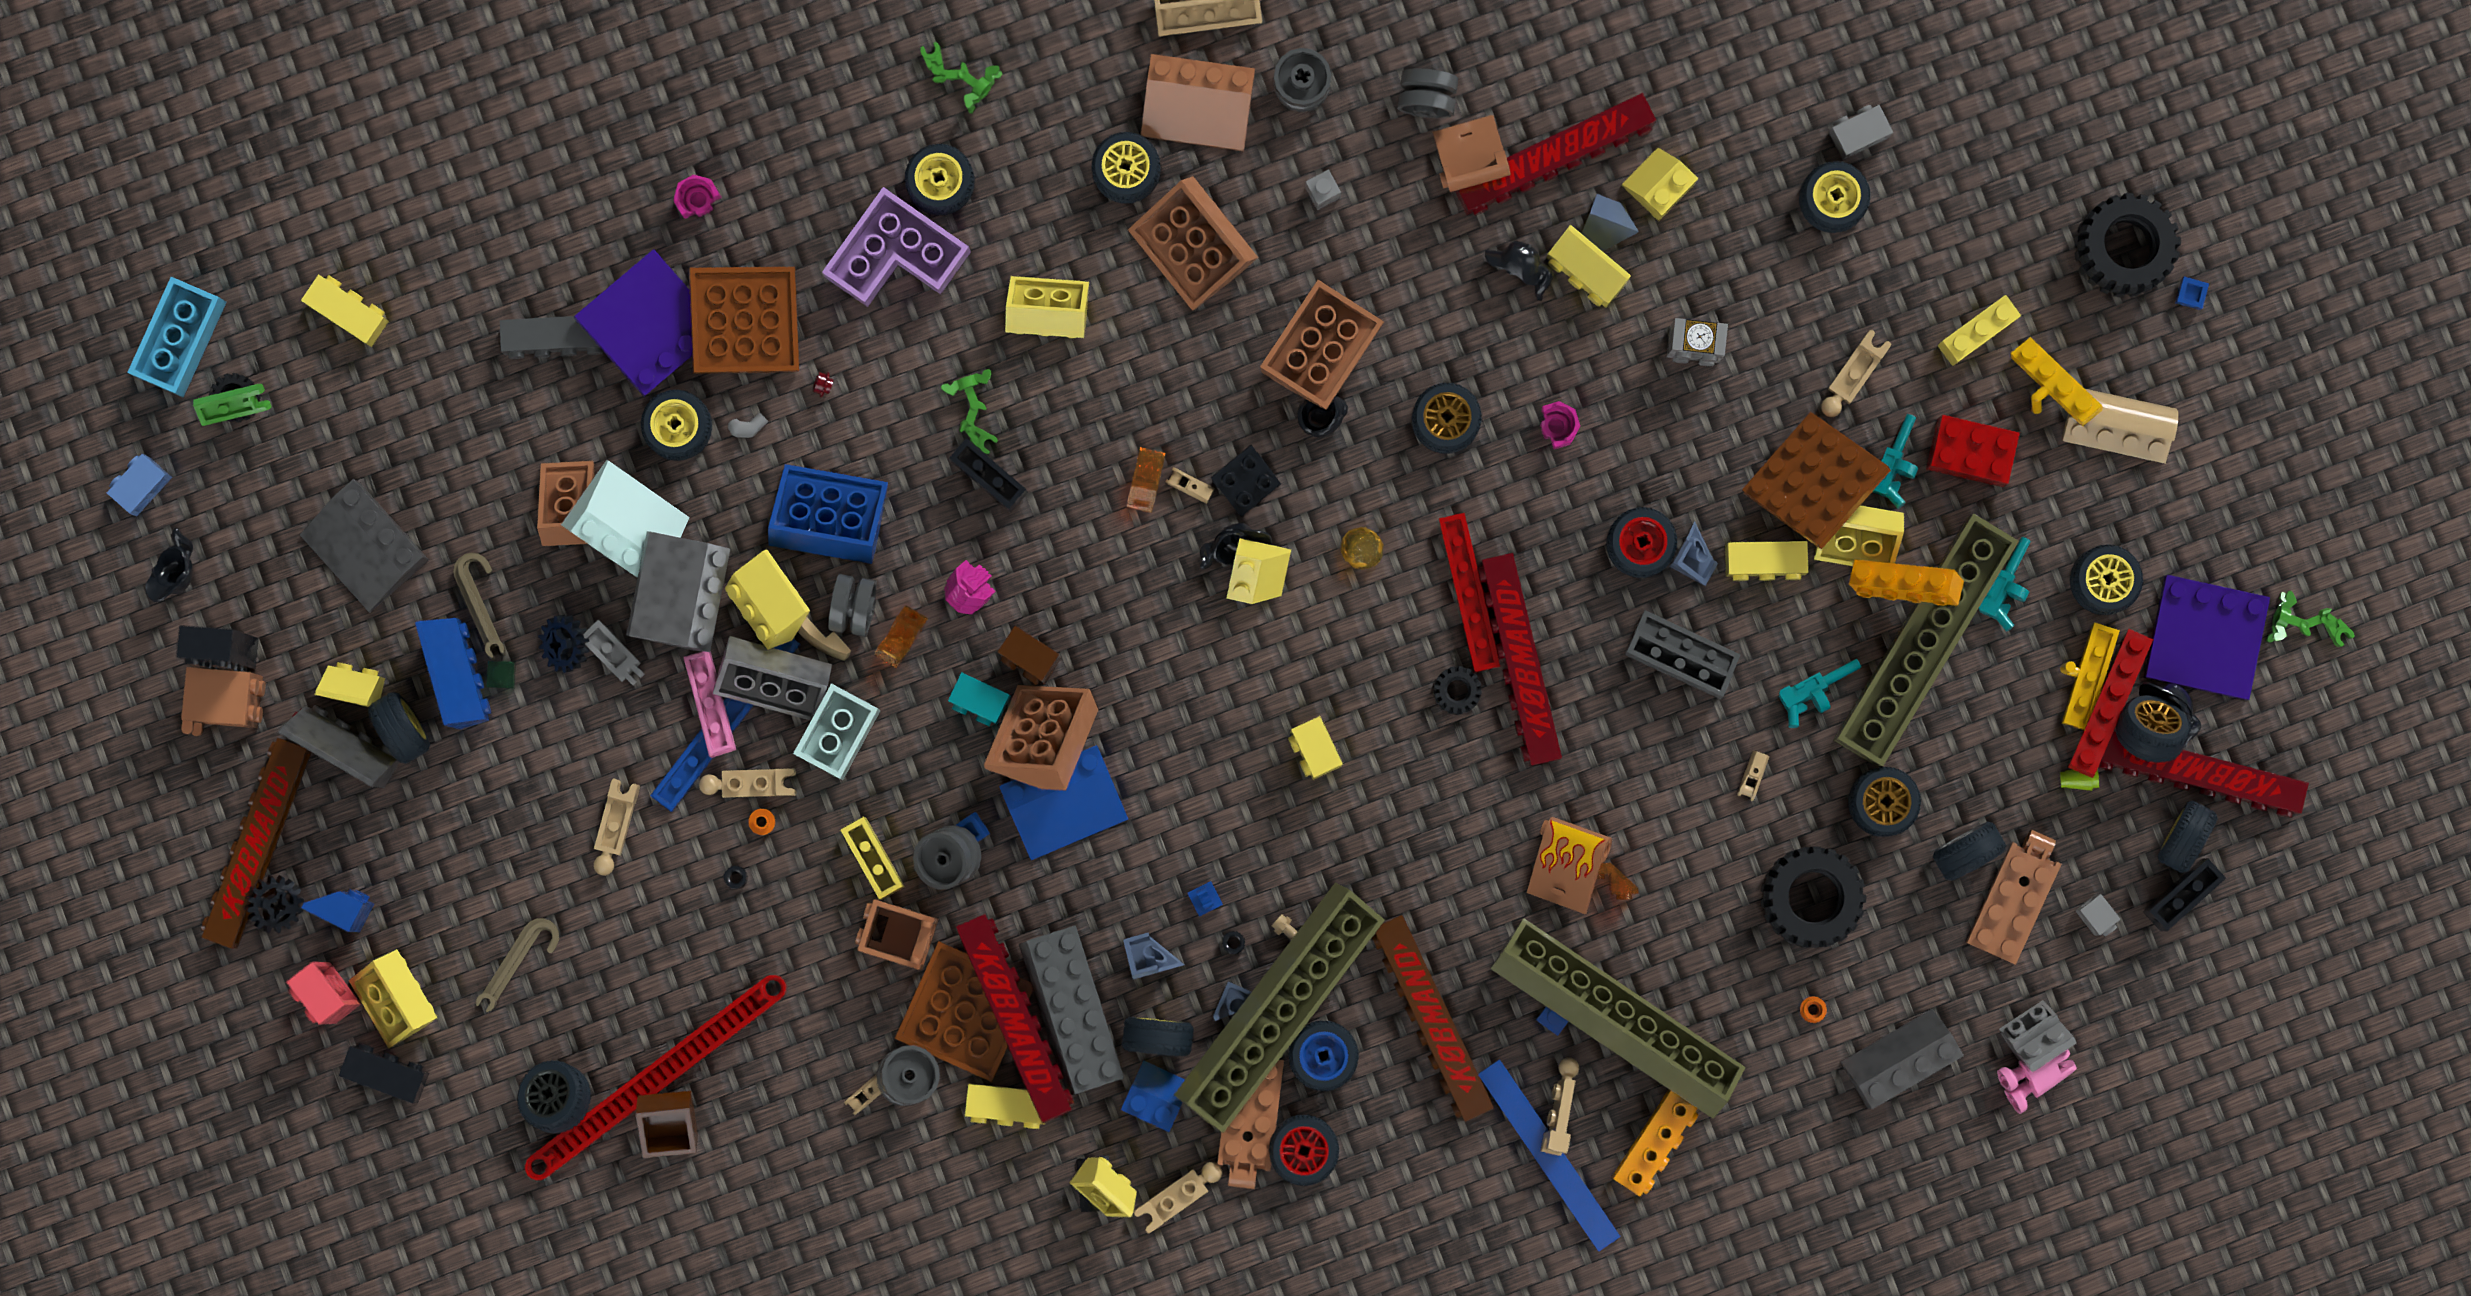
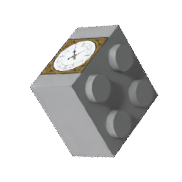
(1697, 341)

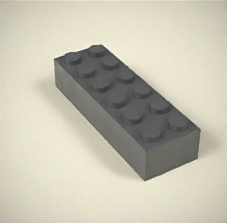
(1071, 1010)

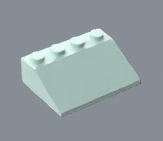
(617, 515)

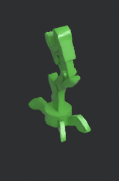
(980, 87)
(967, 383)
(2283, 617)

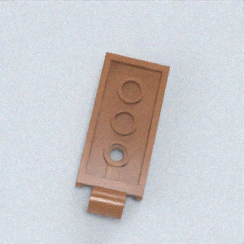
(2012, 908)
(1260, 1119)

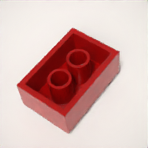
(1972, 450)

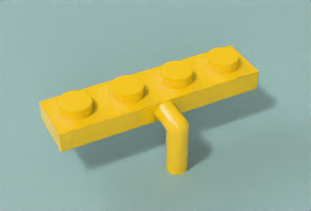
(2055, 382)
(2089, 674)

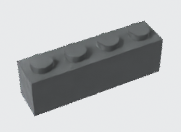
(545, 337)

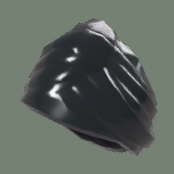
(1318, 421)

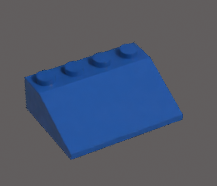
(827, 514)
(453, 672)
(1061, 817)

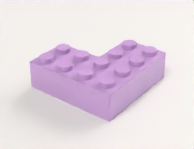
(892, 236)

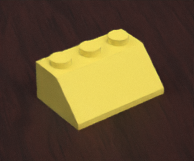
(1587, 267)
(1046, 307)
(1866, 536)
(767, 600)
(392, 998)

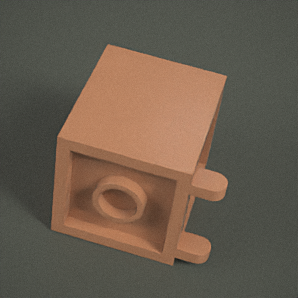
(221, 699)
(904, 938)

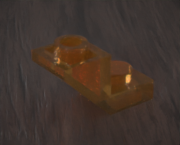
(1146, 480)
(901, 636)
(1618, 883)

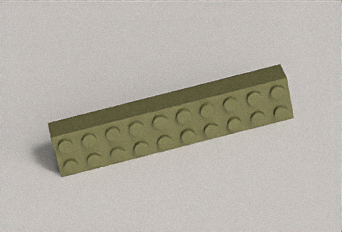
(1924, 645)
(1279, 1007)
(1618, 1018)

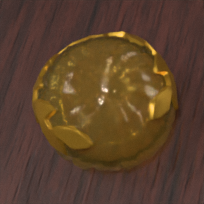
(1362, 548)

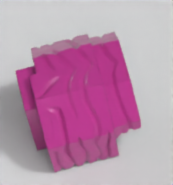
(695, 196)
(1559, 424)
(968, 588)

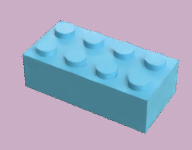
(177, 337)

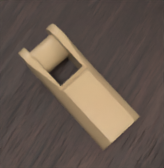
(1194, 486)
(1755, 771)
(871, 1092)

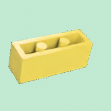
(345, 309)
(1979, 330)
(1766, 560)
(872, 858)
(1001, 1104)

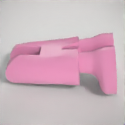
(2035, 1082)

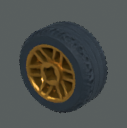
(1460, 407)
(2153, 729)
(1897, 789)

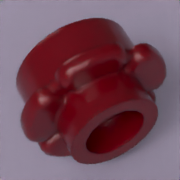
(822, 384)

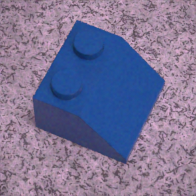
(343, 909)
(1153, 1096)

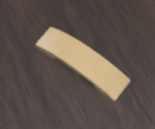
(830, 645)

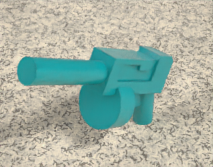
(1894, 459)
(2005, 586)
(1812, 688)

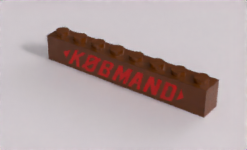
(256, 842)
(1432, 1018)

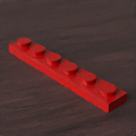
(1469, 592)
(2110, 703)

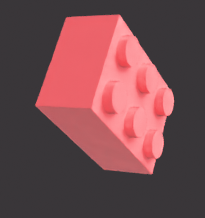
(323, 993)

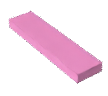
(709, 706)

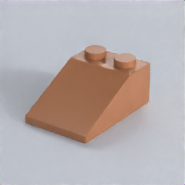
(558, 493)

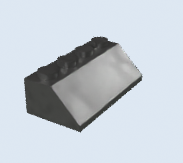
(772, 678)
(1901, 1059)

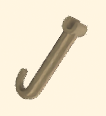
(475, 602)
(515, 957)

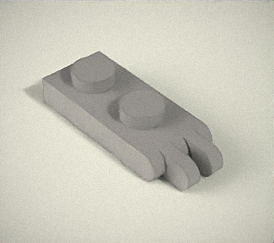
(612, 652)

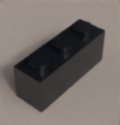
(988, 475)
(2184, 894)
(384, 1073)

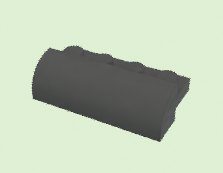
(1682, 654)

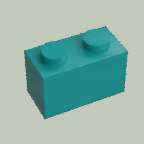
(978, 699)

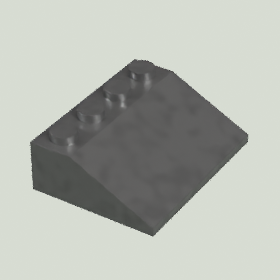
(363, 545)
(678, 592)
(340, 746)

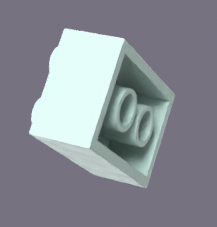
(837, 731)

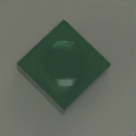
(501, 674)

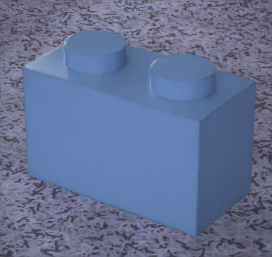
(138, 484)

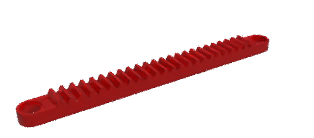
(656, 1076)

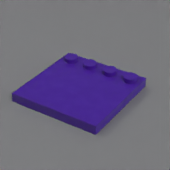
(642, 322)
(2207, 637)

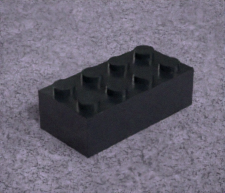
(217, 648)

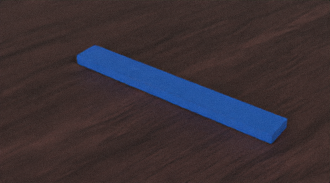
(696, 756)
(1556, 1167)

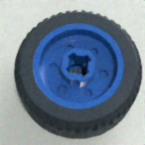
(1331, 1072)

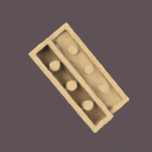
(1201, 15)
(2126, 428)

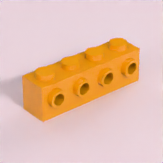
(1906, 582)
(1654, 1143)

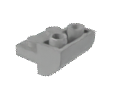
(2037, 1036)

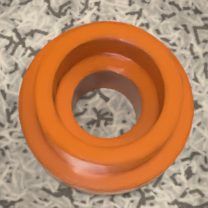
(770, 821)
(1821, 1009)

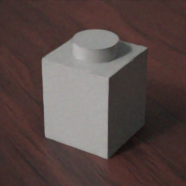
(1323, 189)
(2098, 915)

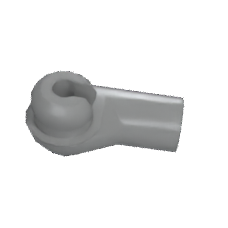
(747, 429)

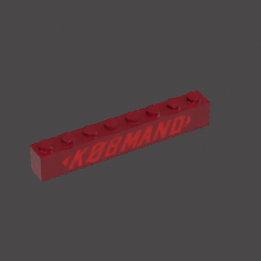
(1561, 152)
(1520, 659)
(2214, 777)
(1013, 1018)

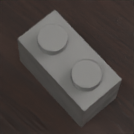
(1860, 131)

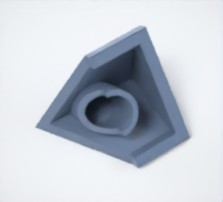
(1608, 223)
(1694, 557)
(1148, 956)
(1231, 1001)

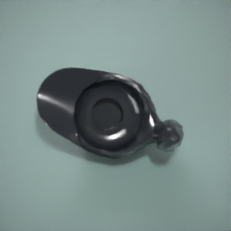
(1524, 262)
(1226, 542)
(173, 569)
(2179, 697)

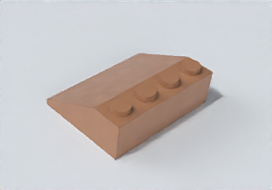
(1197, 102)
(1192, 242)
(1321, 345)
(1043, 735)

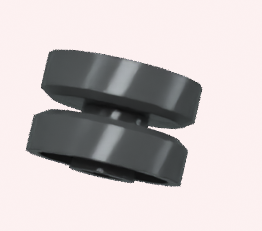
(1293, 92)
(1427, 93)
(853, 605)
(947, 857)
(921, 1083)

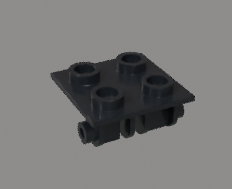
(1245, 480)

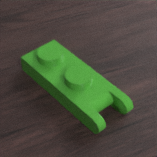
(230, 404)

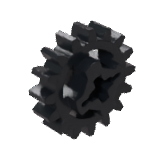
(564, 643)
(264, 900)

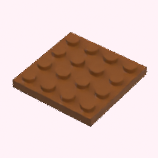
(743, 320)
(1816, 480)
(954, 1016)

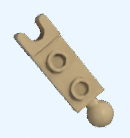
(1854, 374)
(749, 783)
(614, 825)
(1556, 1139)
(1179, 1195)

